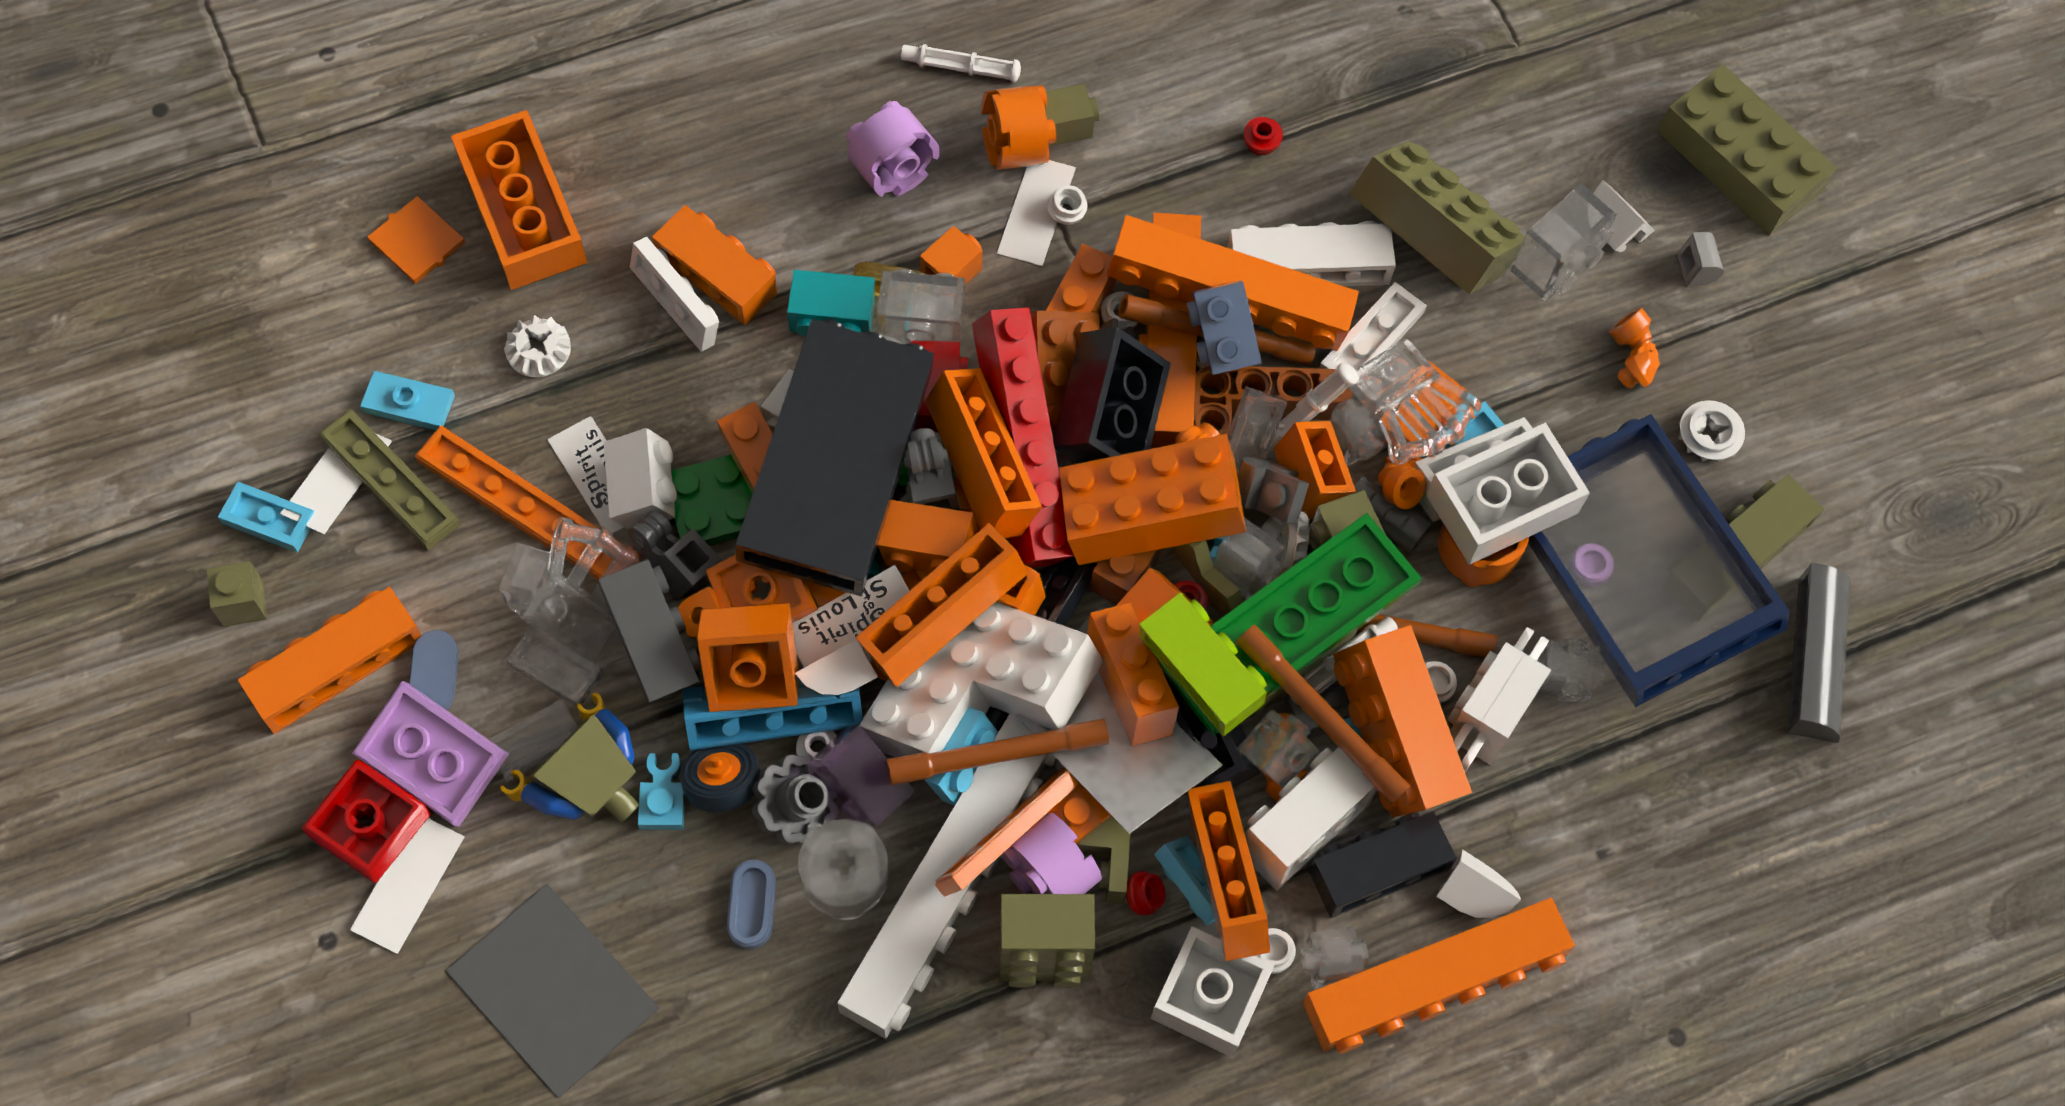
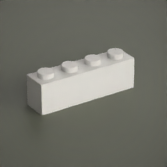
(1333, 252)

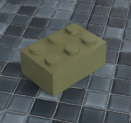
(1046, 939)

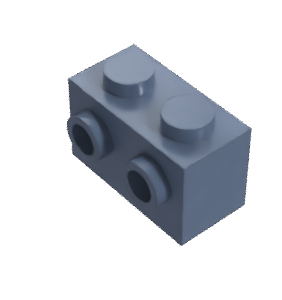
(1224, 327)

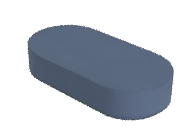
(435, 667)
(751, 904)

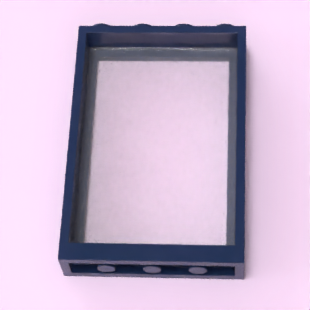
(1655, 566)

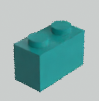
(831, 297)

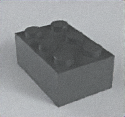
(650, 630)

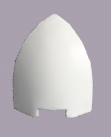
(1628, 221)
(839, 671)
(1477, 889)

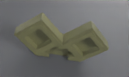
(1220, 590)

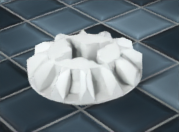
(532, 362)
(1719, 418)
(1296, 541)

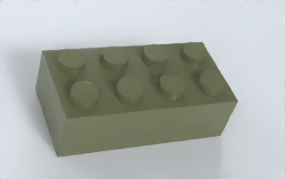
(1746, 149)
(1438, 216)

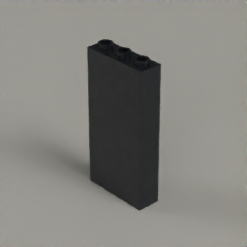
(835, 457)

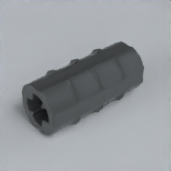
(1400, 525)

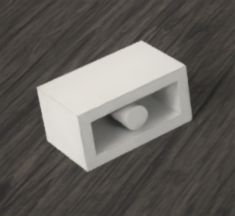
(639, 477)

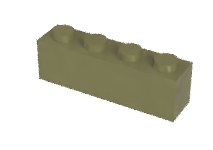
(1775, 518)

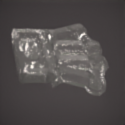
(1395, 379)
(560, 604)

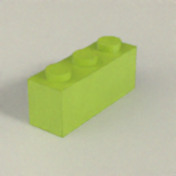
(1203, 663)

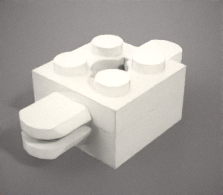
(1497, 699)

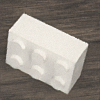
(1507, 493)
(1307, 816)

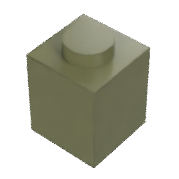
(1072, 113)
(236, 593)

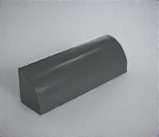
(1819, 653)

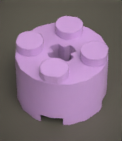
(891, 149)
(1050, 860)

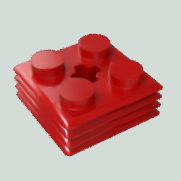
(366, 794)

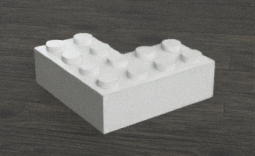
(997, 662)

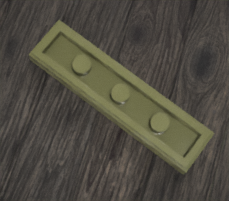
(389, 479)

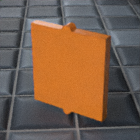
(416, 239)

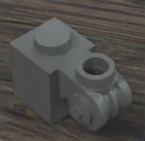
(930, 471)
(681, 560)

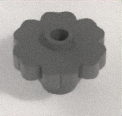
(792, 800)

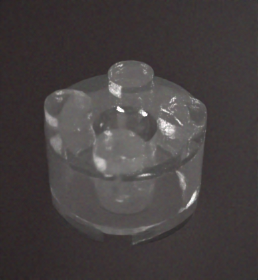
(838, 844)

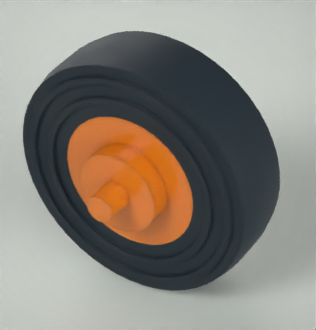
(720, 777)

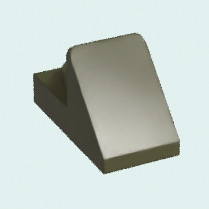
(1110, 843)

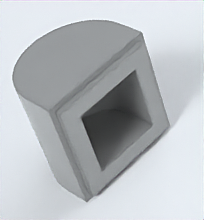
(1700, 260)

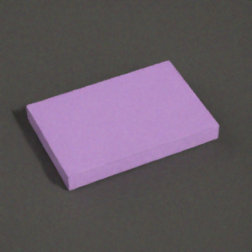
(430, 753)

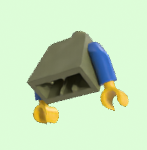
(583, 770)

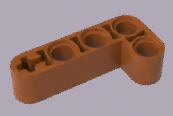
(1221, 407)

